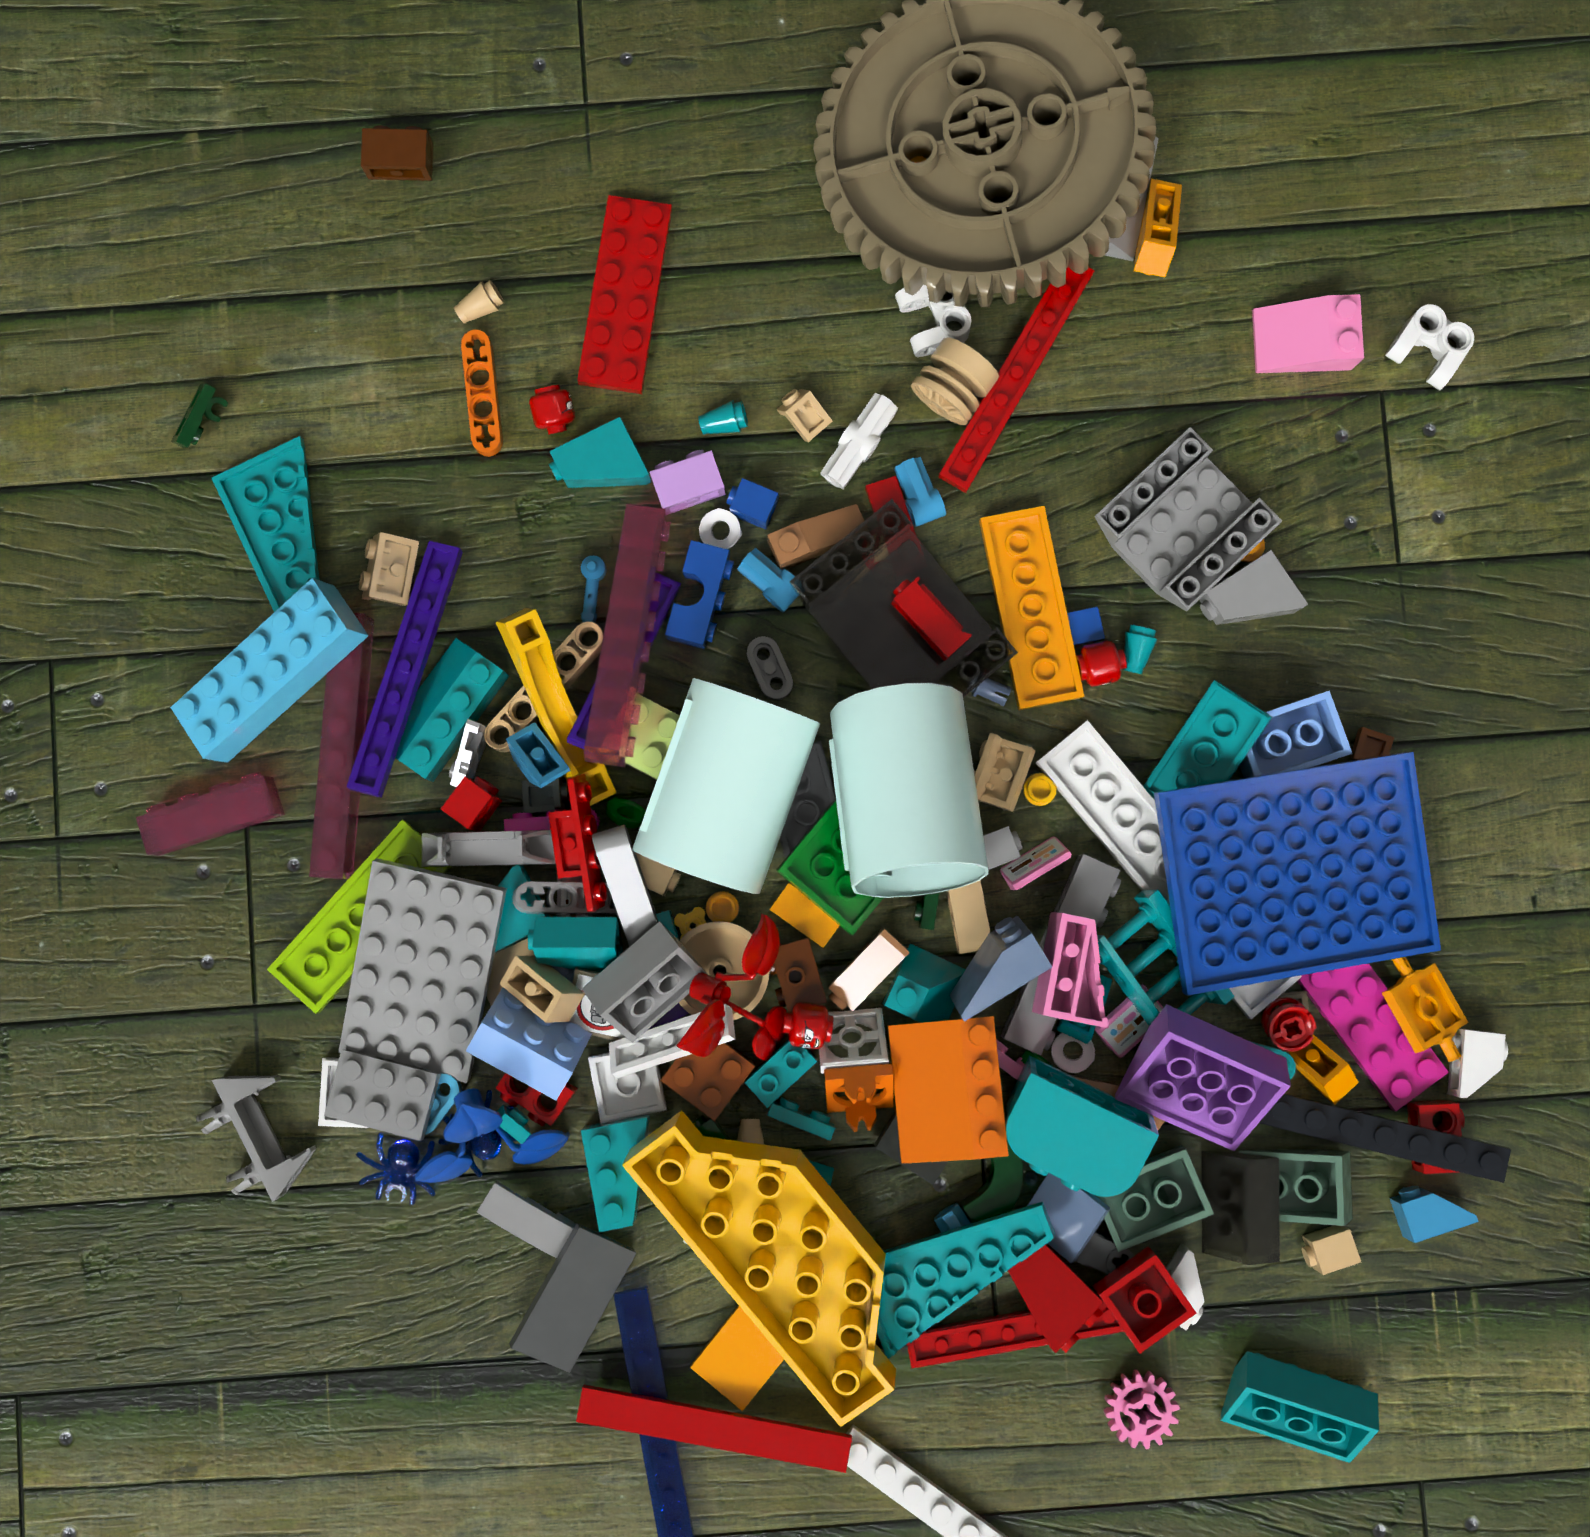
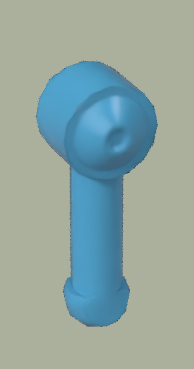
(593, 570)

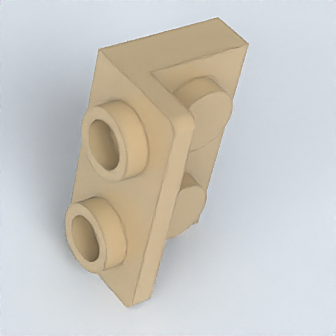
(389, 568)

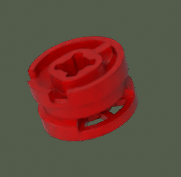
(1288, 1025)

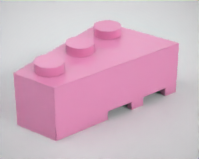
(1073, 984)

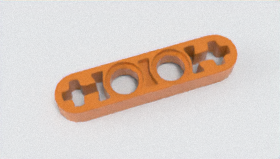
(480, 393)

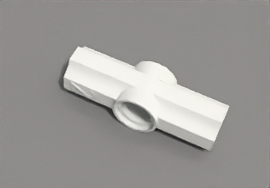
(859, 441)

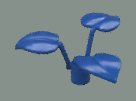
(470, 1122)

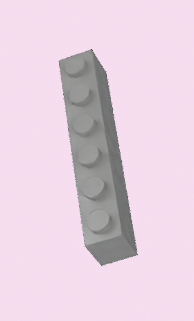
(1082, 896)

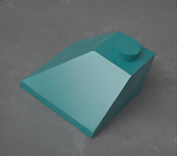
(923, 986)

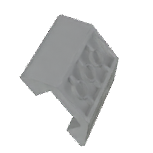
(1184, 522)

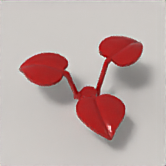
(713, 991)

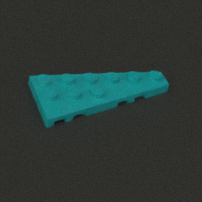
(273, 517)

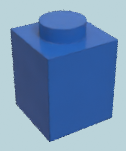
(753, 503)

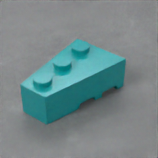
(611, 1185)

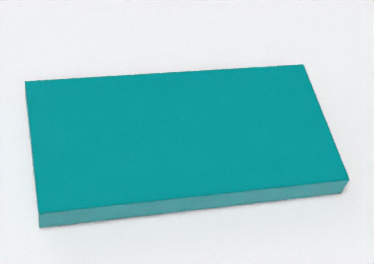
(1210, 742)

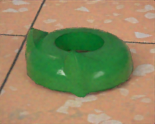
(626, 807)

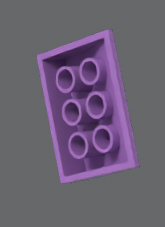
(1203, 1078)

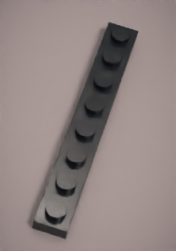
(1390, 1137)

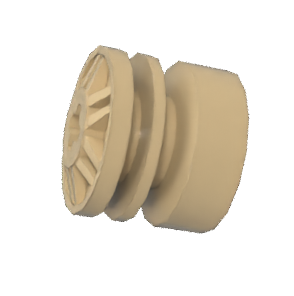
(955, 381)

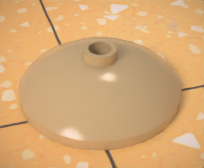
(723, 945)

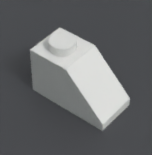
(1480, 1060)
(1185, 1274)

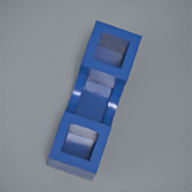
(694, 623)

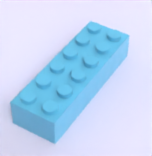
(269, 671)

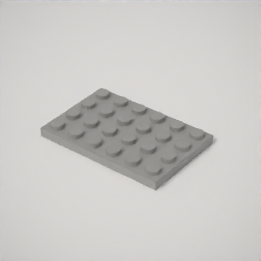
(422, 967)

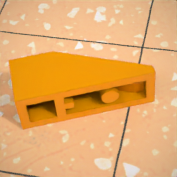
(1158, 228)

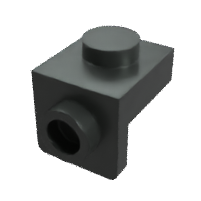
(545, 799)

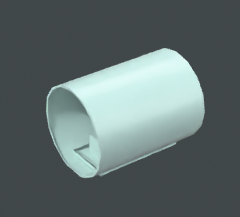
(726, 787)
(906, 791)

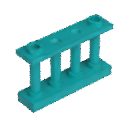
(1156, 911)

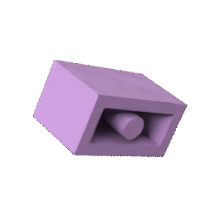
(687, 481)

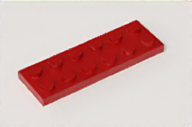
(625, 294)

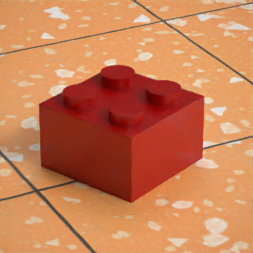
(1144, 1299)

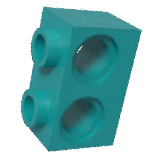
(779, 1072)

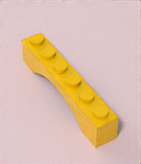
(536, 666)

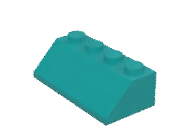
(451, 694)
(1300, 1407)

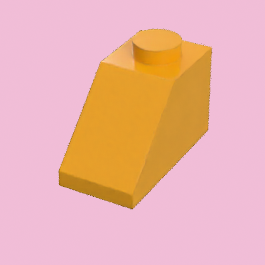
(1324, 1070)

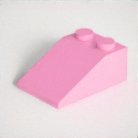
(1309, 335)

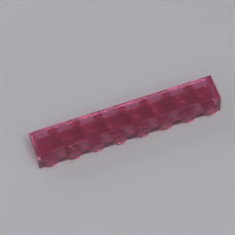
(625, 636)
(340, 741)

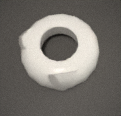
(711, 519)
(1072, 1065)

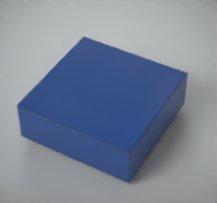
(1086, 626)

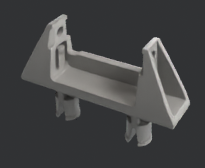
(487, 848)
(256, 1134)

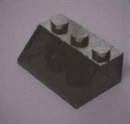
(1245, 1207)

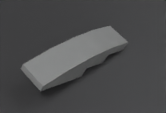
(526, 1219)

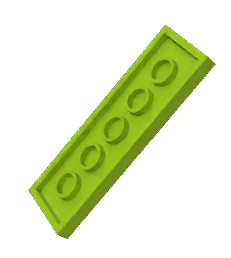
(325, 951)

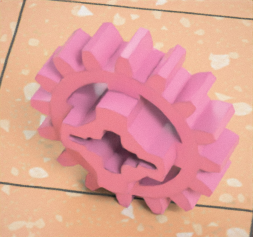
(1140, 1423)

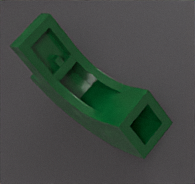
(999, 1190)

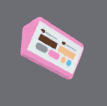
(1035, 863)
(1125, 1027)

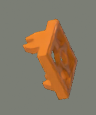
(860, 1089)

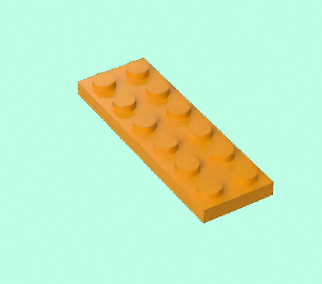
(1031, 607)

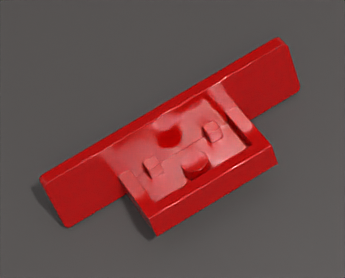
(574, 844)

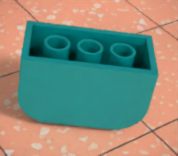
(1077, 1131)

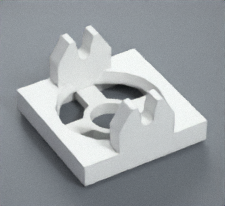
(868, 1017)

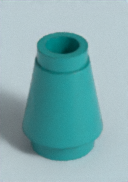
(724, 419)
(1138, 647)

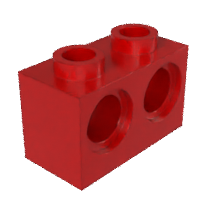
(472, 803)
(531, 1100)
(1422, 1113)

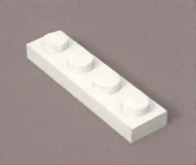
(658, 1045)

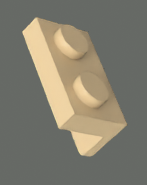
(1002, 771)

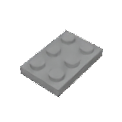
(382, 1094)

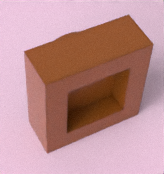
(1370, 744)

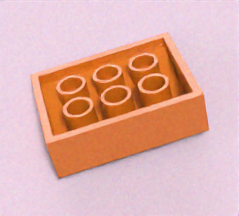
(948, 1090)

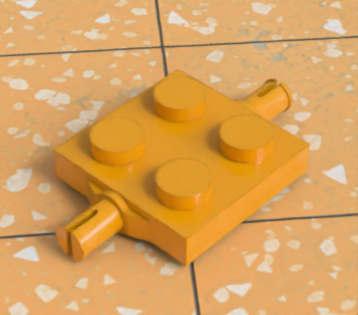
(1425, 1008)

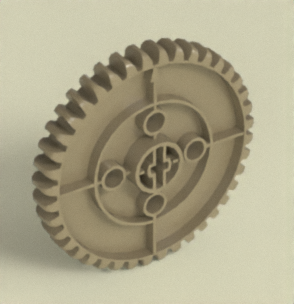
(984, 141)

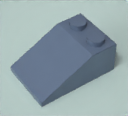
(999, 967)

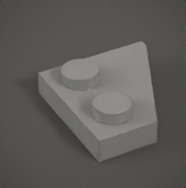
(469, 753)

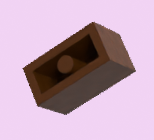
(397, 153)

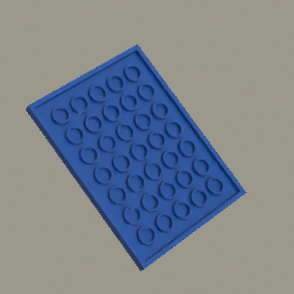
(1297, 872)

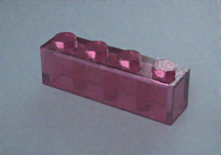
(209, 815)

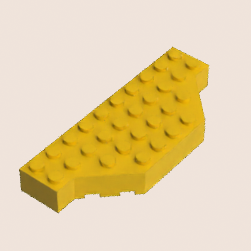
(779, 1251)

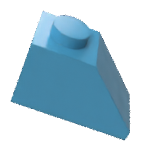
(536, 756)
(1427, 1214)

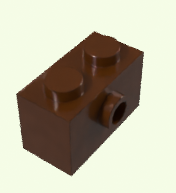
(797, 975)

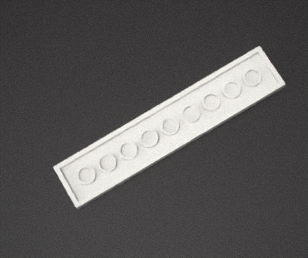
(1127, 825)

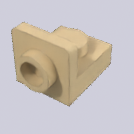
(804, 413)

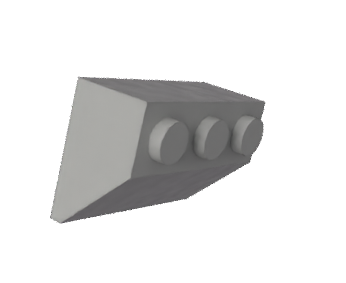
(643, 982)

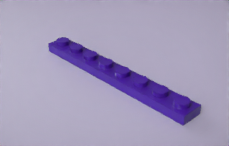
(404, 669)

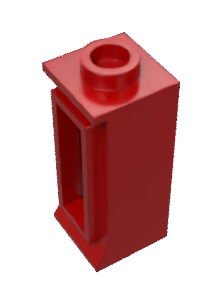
(929, 618)

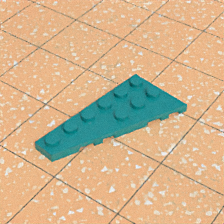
(944, 1271)

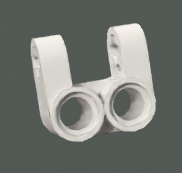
(943, 312)
(1436, 340)

